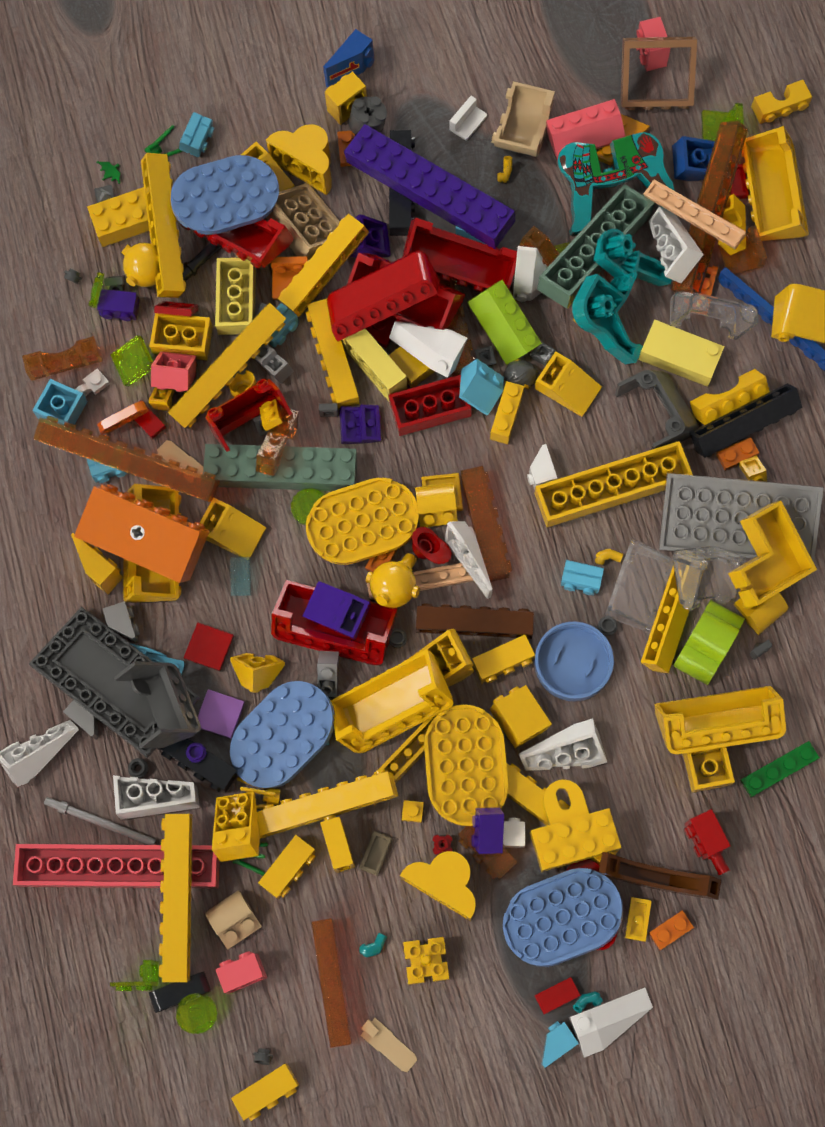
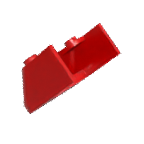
(243, 408)

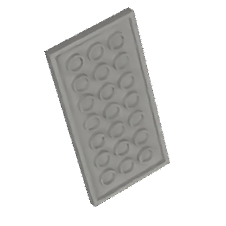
(709, 511)

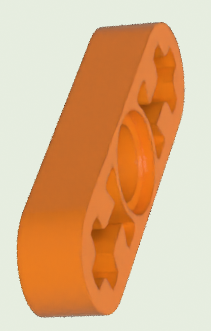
(122, 417)

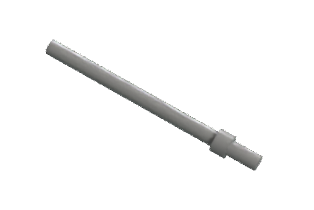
(64, 808)

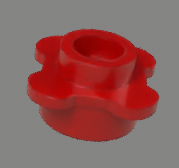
(437, 844)

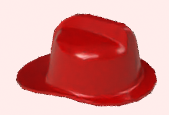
(429, 546)

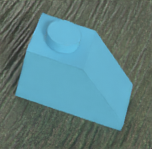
(557, 1043)

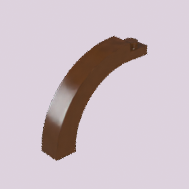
(659, 878)

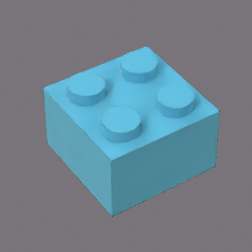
(60, 402)

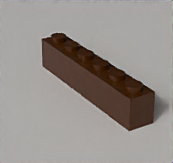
(474, 621)

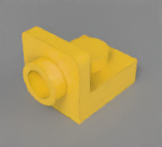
(753, 469)

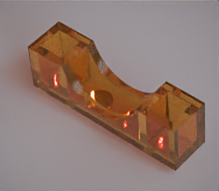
(46, 364)
(272, 448)

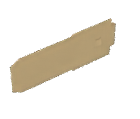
(172, 451)
(384, 1041)

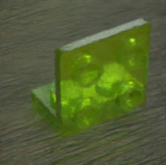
(712, 119)
(150, 974)

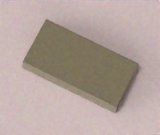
(375, 853)

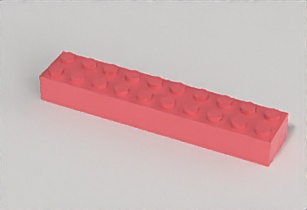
(105, 866)

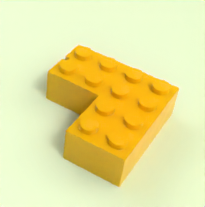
(779, 558)

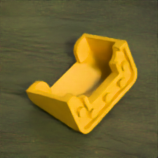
(799, 313)

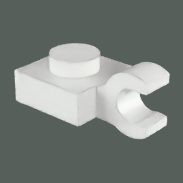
(94, 383)

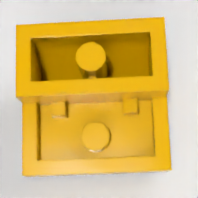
(436, 504)
(763, 615)

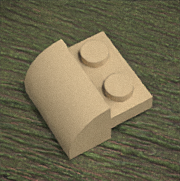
(233, 919)

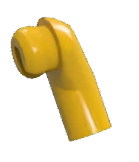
(607, 554)

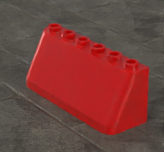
(255, 242)
(461, 257)
(381, 294)
(434, 311)
(291, 627)

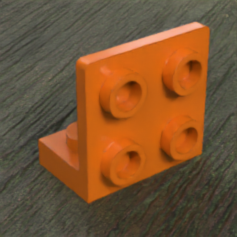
(283, 272)

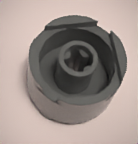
(369, 112)

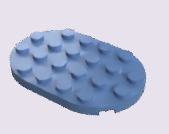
(224, 194)
(282, 734)
(563, 917)

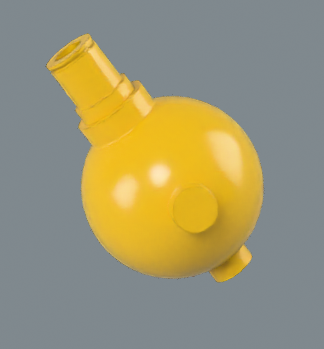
(140, 264)
(394, 582)

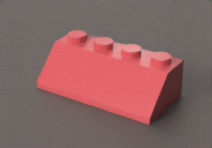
(590, 125)

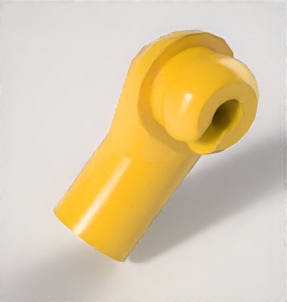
(507, 169)

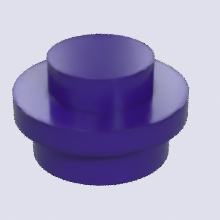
(196, 752)

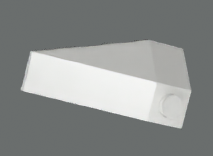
(527, 273)
(433, 347)
(465, 547)
(570, 747)
(29, 758)
(605, 1023)

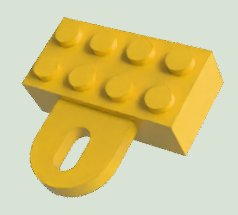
(573, 832)

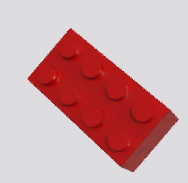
(428, 405)

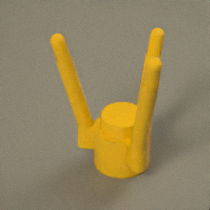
(270, 796)

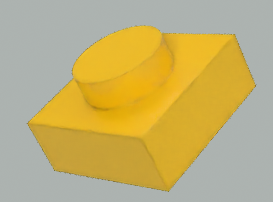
(412, 811)

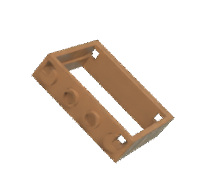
(658, 42)

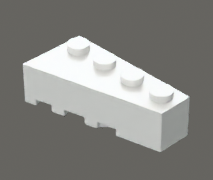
(675, 244)
(150, 797)

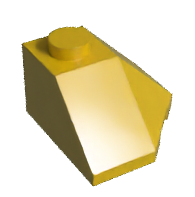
(256, 672)

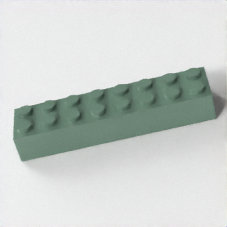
(566, 274)
(299, 468)

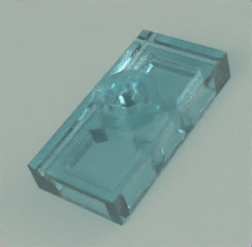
(240, 576)

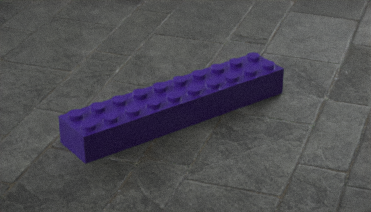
(430, 186)

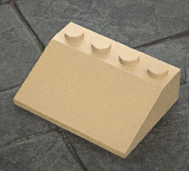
(305, 218)

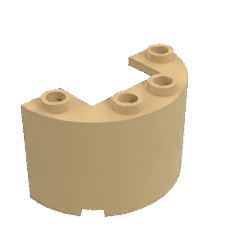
(525, 119)

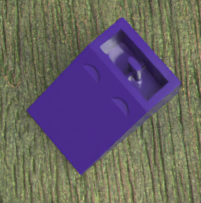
(337, 610)

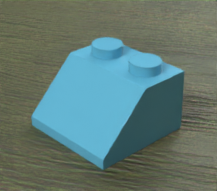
(480, 386)

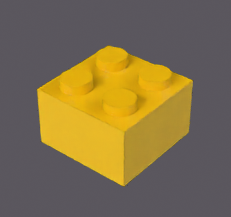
(342, 96)
(708, 769)

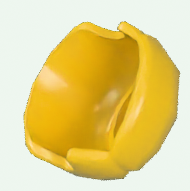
(242, 383)

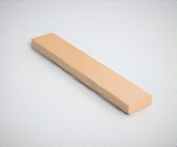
(695, 214)
(438, 577)

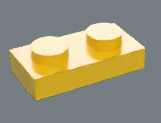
(270, 414)
(638, 919)

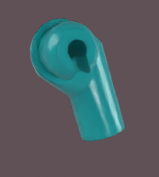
(373, 948)
(587, 998)

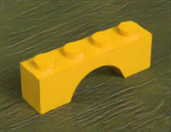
(713, 406)

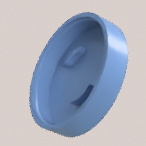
(573, 661)

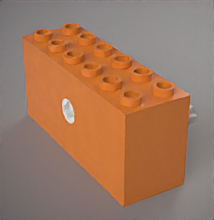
(142, 532)

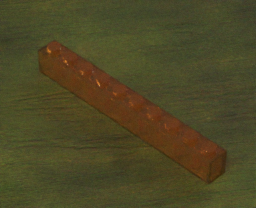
(714, 196)
(126, 459)

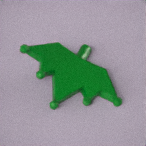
(110, 171)

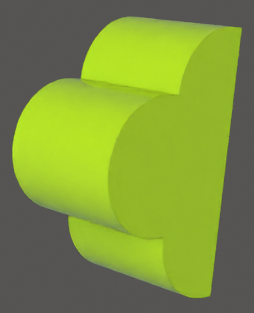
(709, 642)

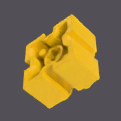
(426, 960)

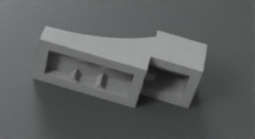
(273, 363)

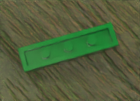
(779, 769)

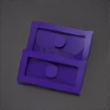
(360, 424)

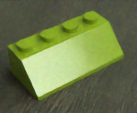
(504, 322)

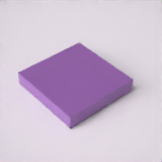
(220, 713)

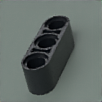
(173, 993)

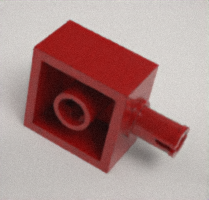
(708, 839)

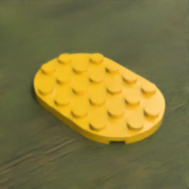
(362, 521)
(465, 763)

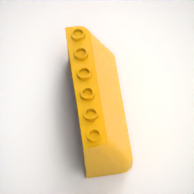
(774, 185)
(139, 582)
(391, 703)
(721, 720)

